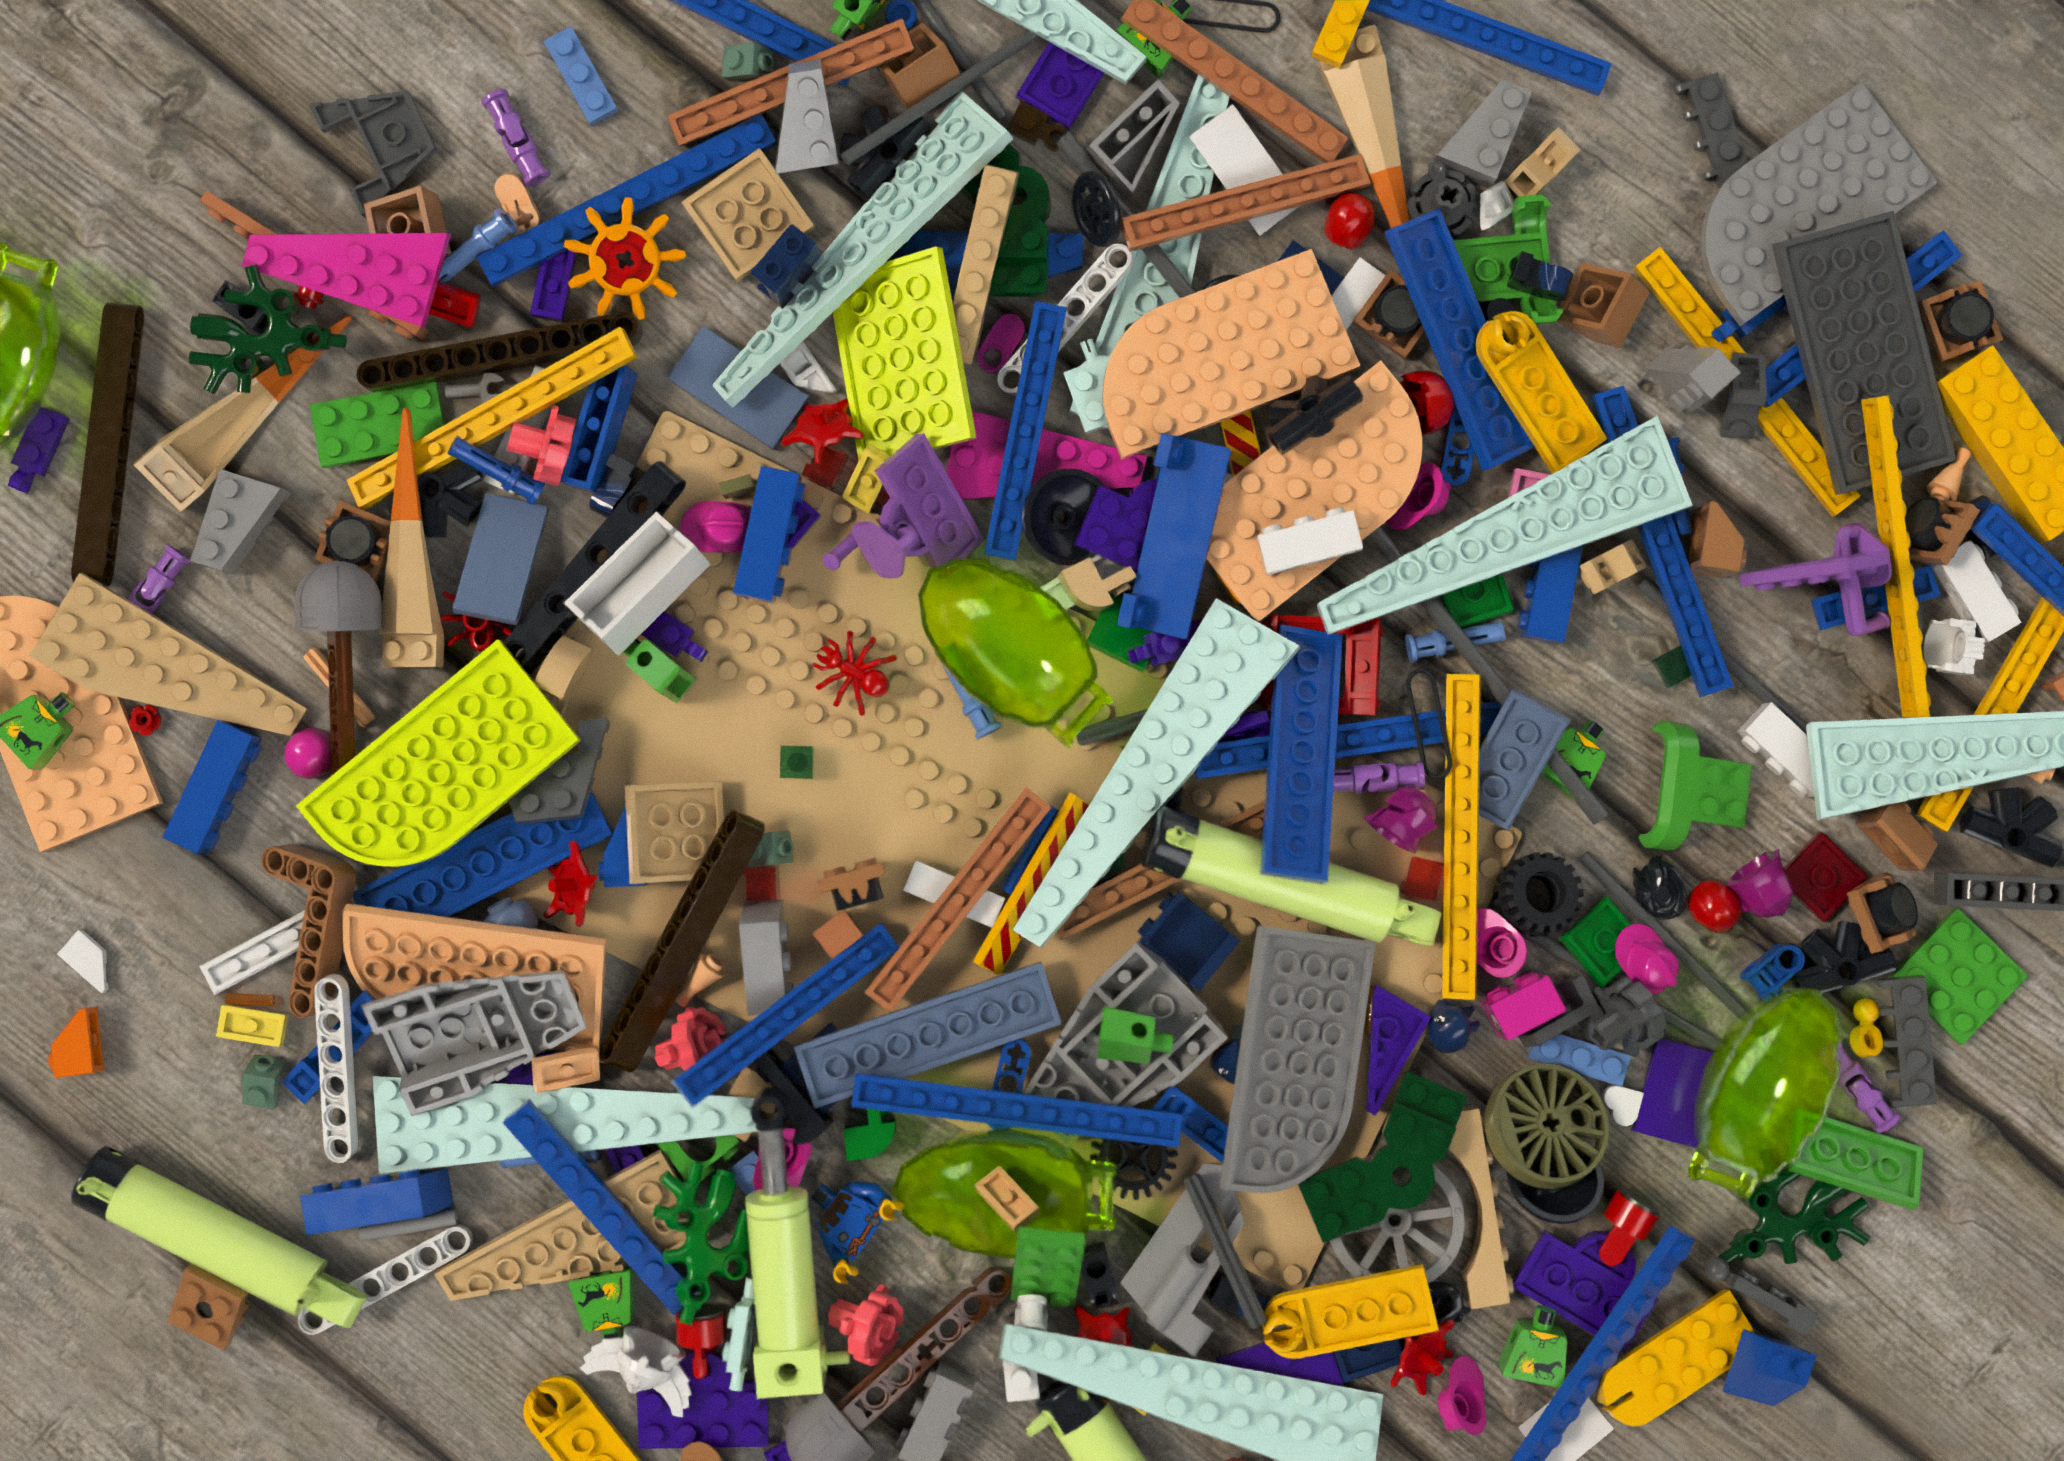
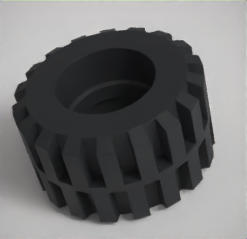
(1562, 890)

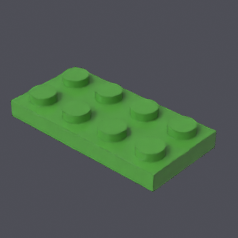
(370, 423)
(1863, 1163)
(1048, 1265)

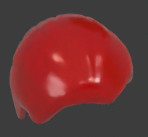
(1349, 220)
(1715, 906)

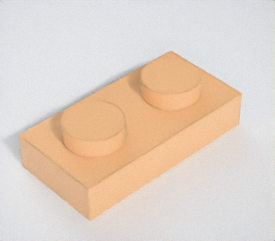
(565, 1069)
(1007, 1199)

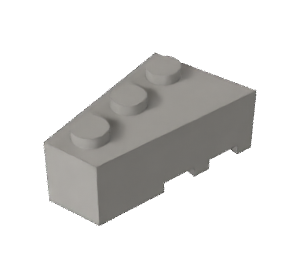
(806, 121)
(1486, 136)
(1131, 139)
(1691, 375)
(234, 520)
(764, 954)
(935, 1414)

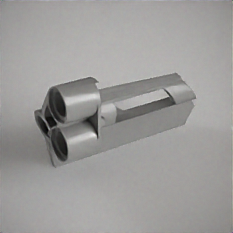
(1167, 1278)

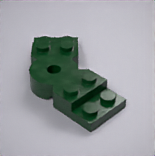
(1025, 244)
(1416, 1137)

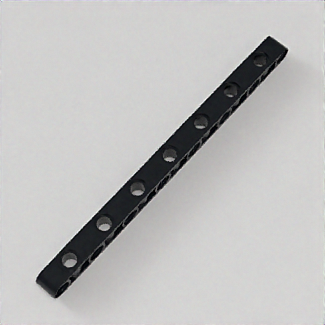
(543, 624)

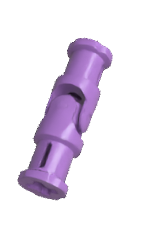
(514, 137)
(159, 579)
(1369, 777)
(1865, 1095)

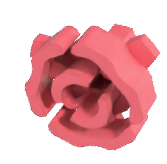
(547, 446)
(690, 1039)
(869, 1325)

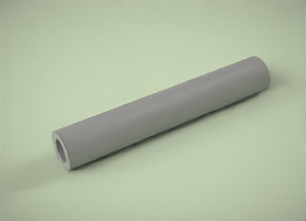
(429, 1222)

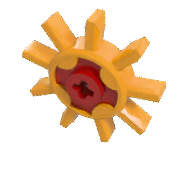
(644, 254)

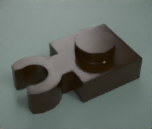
(1031, 124)

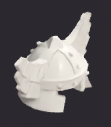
(644, 1363)

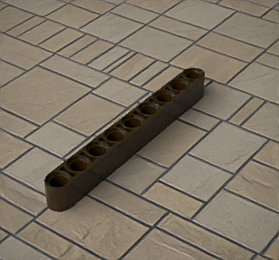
(484, 350)
(108, 442)
(681, 941)

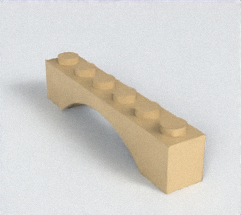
(981, 255)
(1484, 1271)

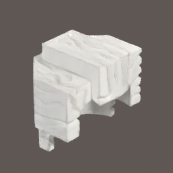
(1952, 646)

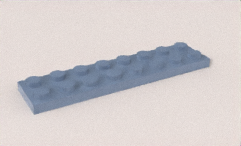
(929, 1033)

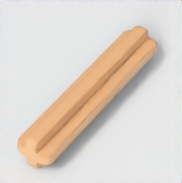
(319, 664)

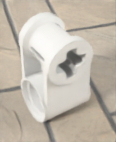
(1031, 1312)

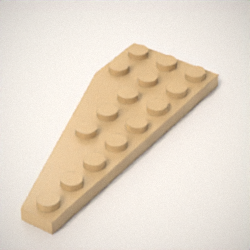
(134, 655)
(563, 1241)

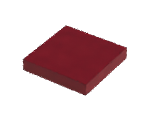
(1823, 876)

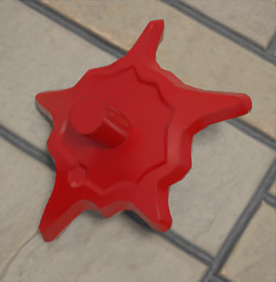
(823, 427)
(571, 886)
(1104, 1327)
(1423, 1356)

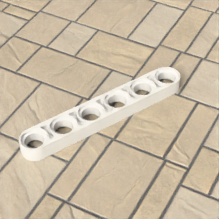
(1081, 292)
(331, 1068)
(416, 1269)

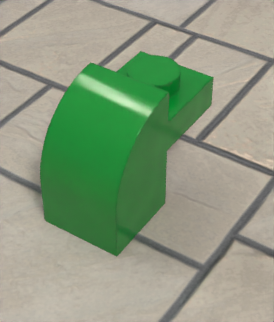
(869, 1138)

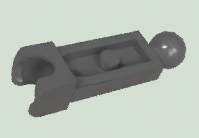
(1789, 1312)

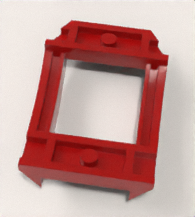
(1361, 663)

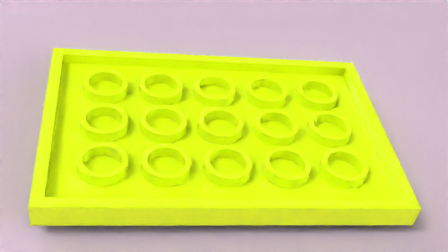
(904, 356)

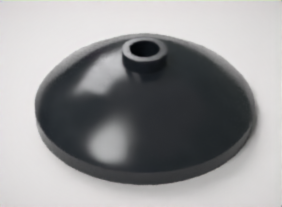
(1055, 492)
(1559, 1204)

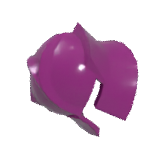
(1405, 819)
(1763, 886)

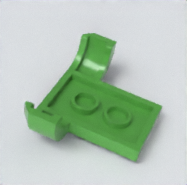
(1491, 259)
(1694, 789)

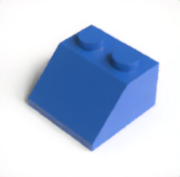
(1767, 1369)

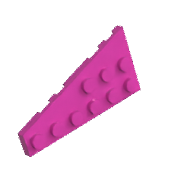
(373, 270)
(977, 463)

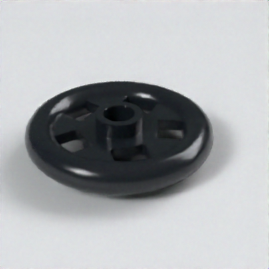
(1097, 209)

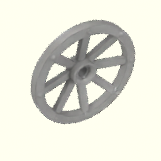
(1445, 1256)

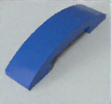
(1830, 610)
(304, 1077)
(1196, 1121)

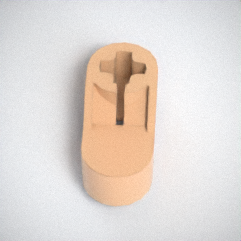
(510, 188)

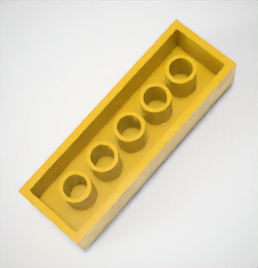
(2008, 440)

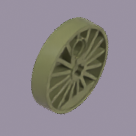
(1541, 1111)

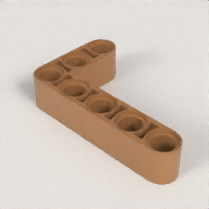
(321, 936)

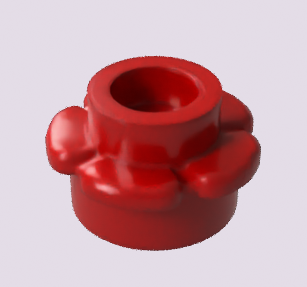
(308, 297)
(153, 719)

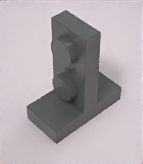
(1744, 396)
(1580, 1009)

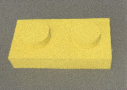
(864, 483)
(252, 1025)

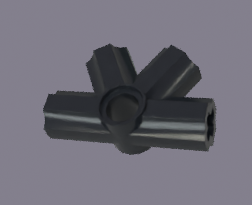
(873, 167)
(1313, 413)
(449, 500)
(2024, 822)
(1846, 949)

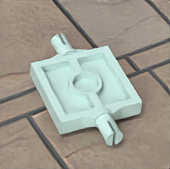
(1087, 386)
(738, 1349)

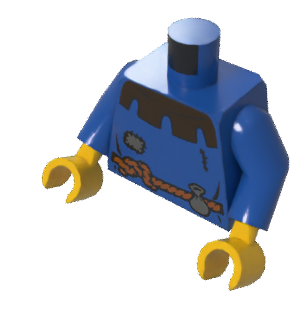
(851, 1221)

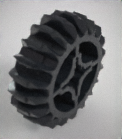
(1122, 1165)

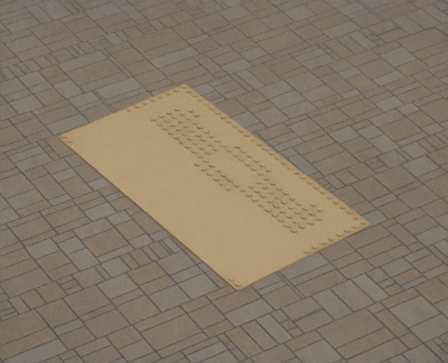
(923, 789)

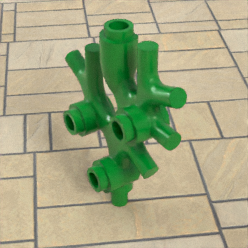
(695, 1222)

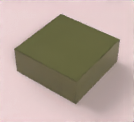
(737, 486)

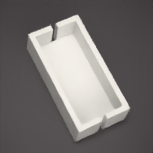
(637, 583)

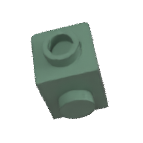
(746, 61)
(773, 849)
(262, 1081)

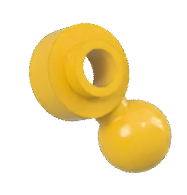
(1866, 1037)

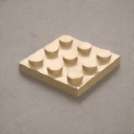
(745, 213)
(670, 828)

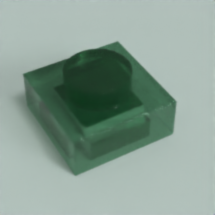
(1672, 666)
(796, 762)

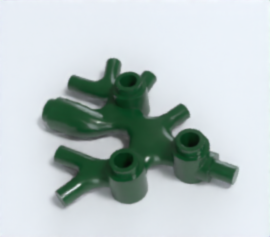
(275, 342)
(1810, 1221)

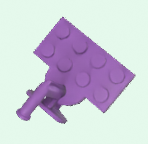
(925, 508)
(1857, 563)

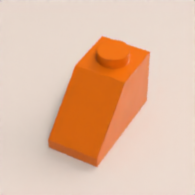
(78, 1046)

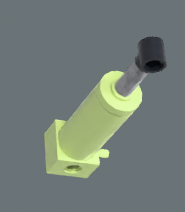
(790, 1342)

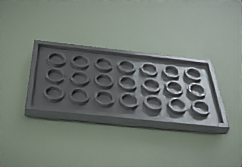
(1862, 341)

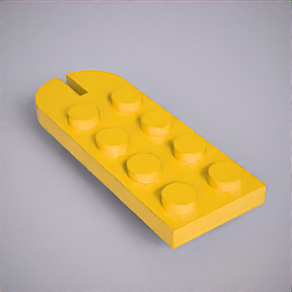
(1537, 389)
(1350, 1313)
(1674, 1361)
(576, 1426)

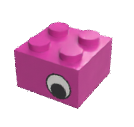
(1521, 1005)

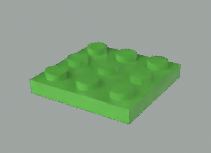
(1963, 975)

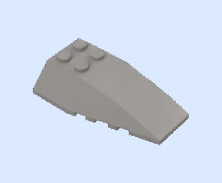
(1140, 985)
(471, 1032)

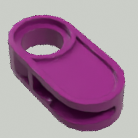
(1004, 338)

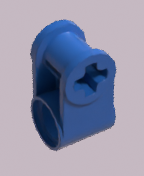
(1770, 970)

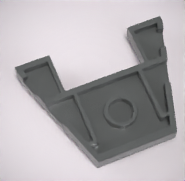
(391, 134)
(567, 784)

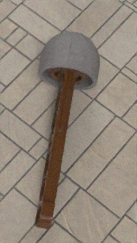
(339, 600)
(834, 1430)

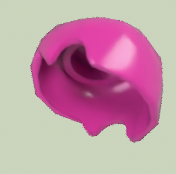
(309, 753)

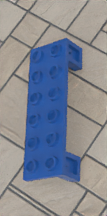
(1176, 536)

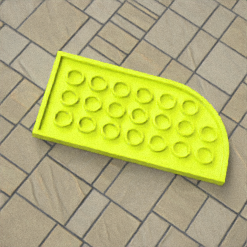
(442, 766)

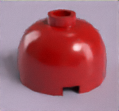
(1430, 398)

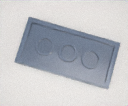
(765, 410)
(500, 559)
(1516, 755)

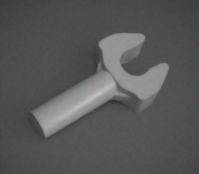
(473, 390)

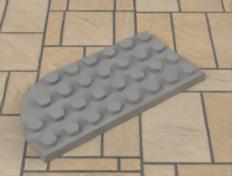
(1819, 176)
(1296, 1057)

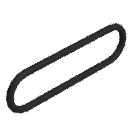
(1241, 27)
(1441, 721)

